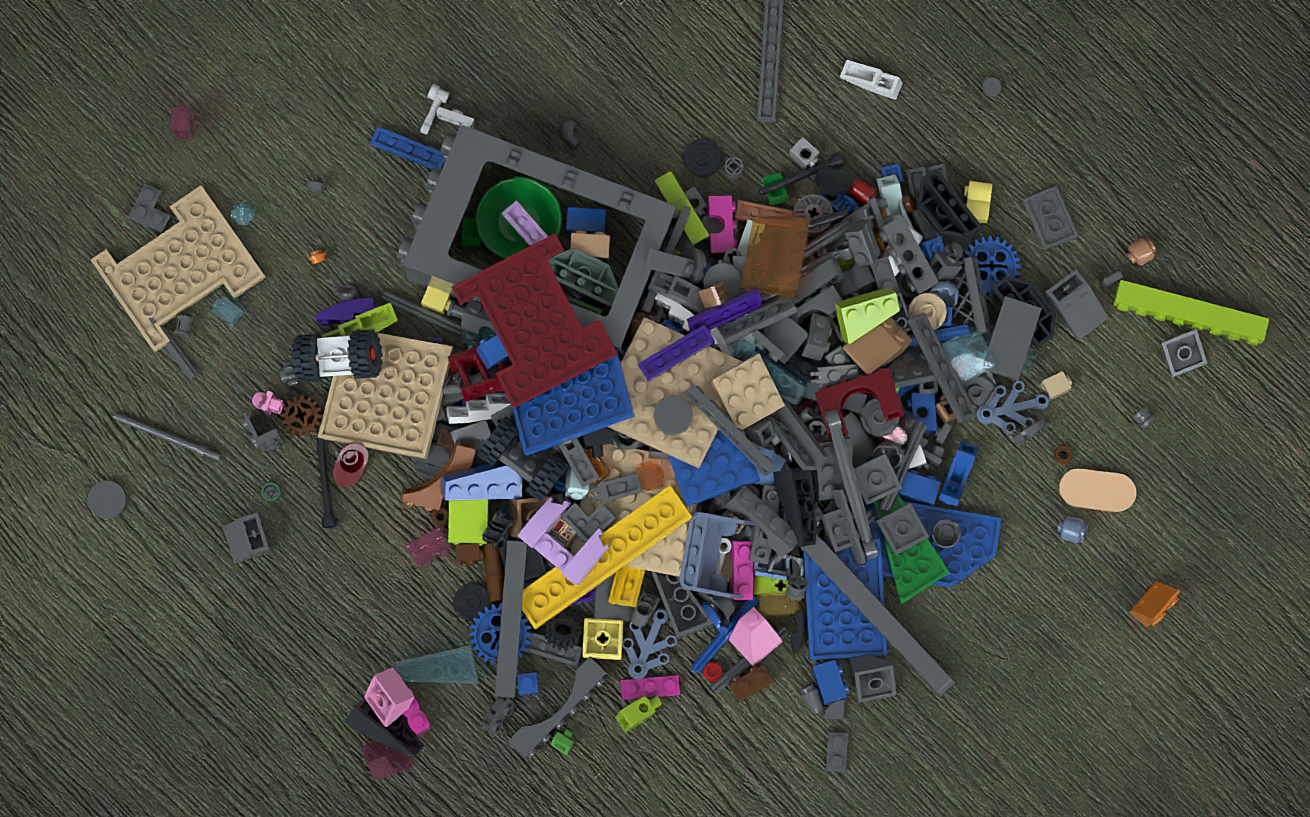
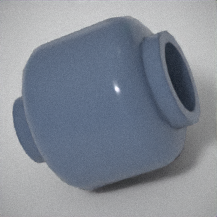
(1072, 529)

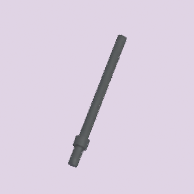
(201, 449)

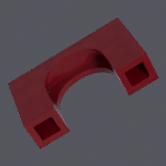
(877, 384)

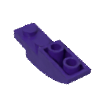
(345, 311)

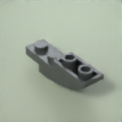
(885, 278)
(678, 291)

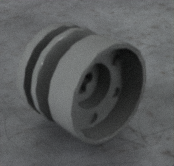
(816, 204)

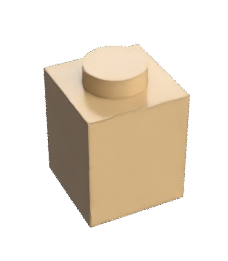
(1056, 385)

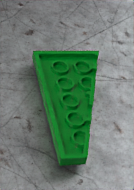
(915, 567)

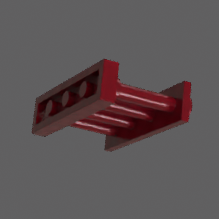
(466, 359)

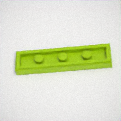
(674, 195)

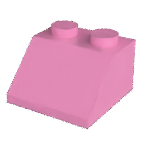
(388, 696)

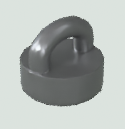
(954, 248)
(348, 293)

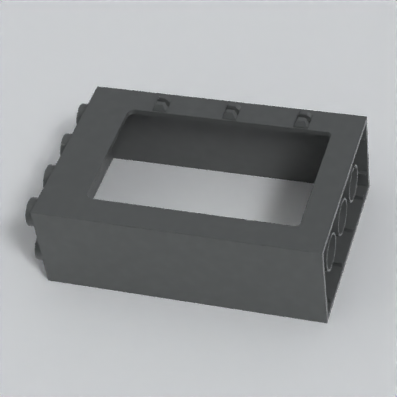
(451, 188)

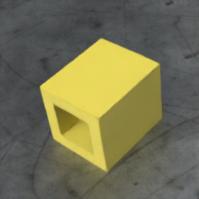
(436, 300)

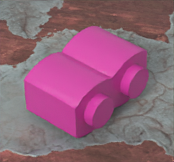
(417, 719)

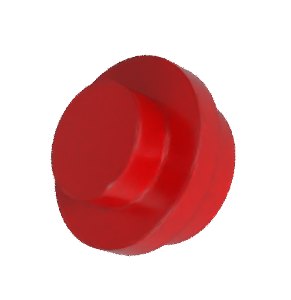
(712, 671)

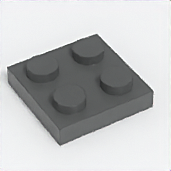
(876, 478)
(902, 529)

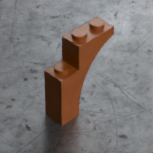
(429, 493)

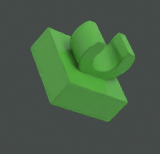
(563, 742)

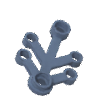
(1009, 409)
(647, 647)

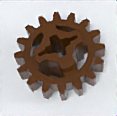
(294, 418)

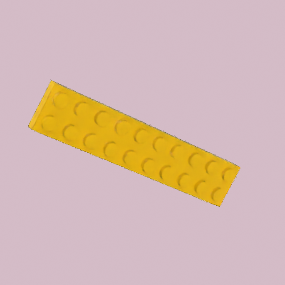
(626, 542)

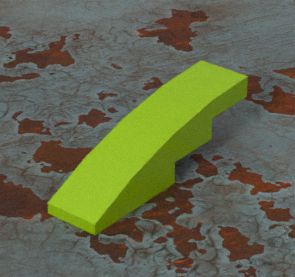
(374, 319)

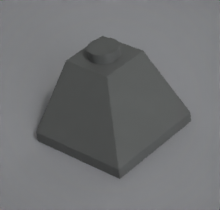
(872, 678)

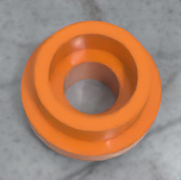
(317, 256)

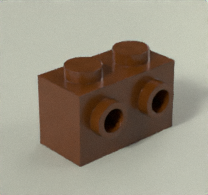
(750, 684)

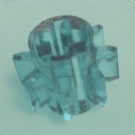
(242, 213)

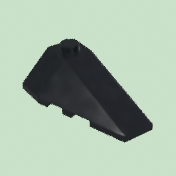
(797, 495)
(394, 736)

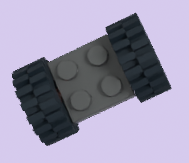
(500, 447)

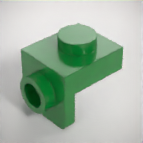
(779, 195)
(469, 233)

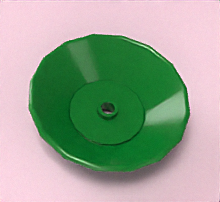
(536, 200)

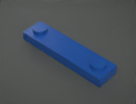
(407, 149)

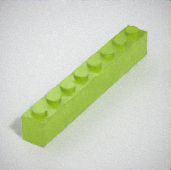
(1190, 312)

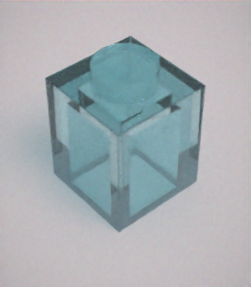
(226, 311)

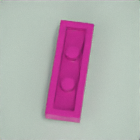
(649, 687)

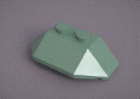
(585, 276)

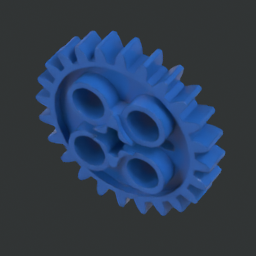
(989, 249)
(485, 625)

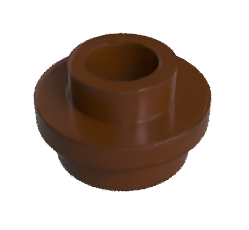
(1069, 454)
(435, 513)

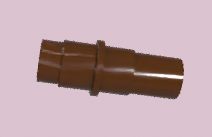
(494, 573)

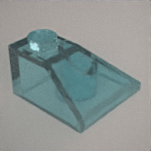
(969, 356)

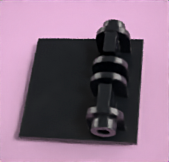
(499, 524)

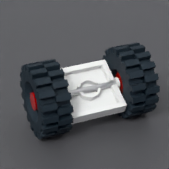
(336, 356)

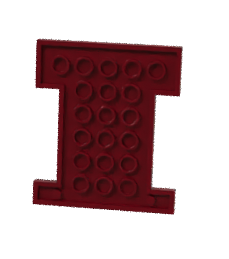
(535, 322)

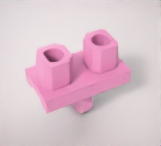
(268, 403)

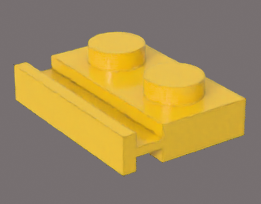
(626, 586)

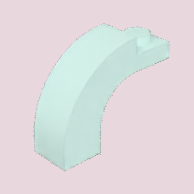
(890, 189)

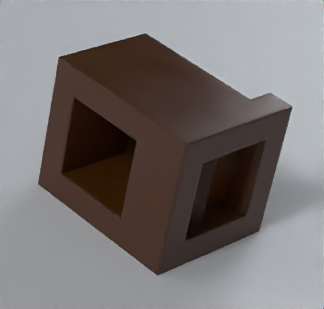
(469, 554)

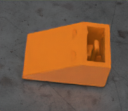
(1154, 603)

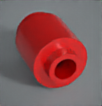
(862, 191)

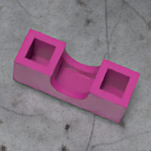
(721, 209)
(742, 574)

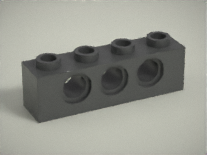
(927, 277)

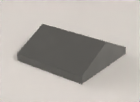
(1183, 352)

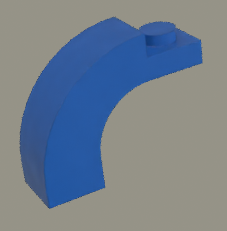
(958, 473)

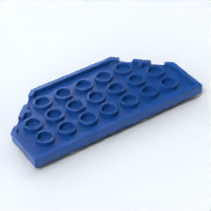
(974, 549)

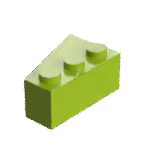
(865, 312)

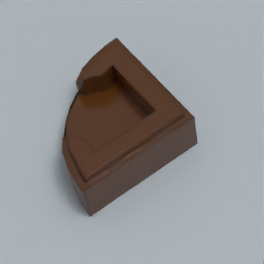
(445, 439)

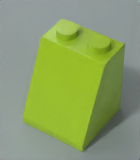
(468, 521)

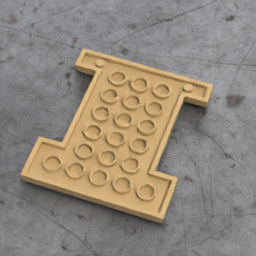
(180, 267)

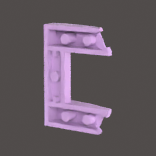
(572, 566)

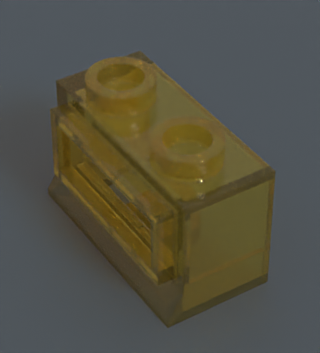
(777, 605)

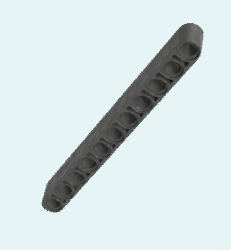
(879, 616)

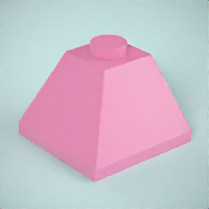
(754, 637)

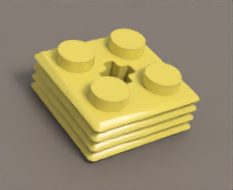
(610, 649)

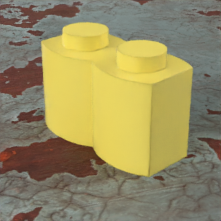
(978, 199)

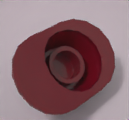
(350, 464)

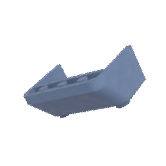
(702, 553)

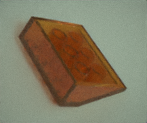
(776, 255)

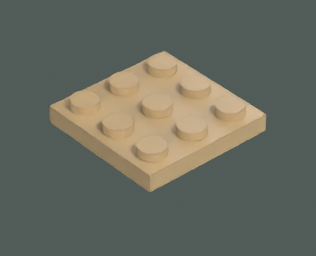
(747, 392)

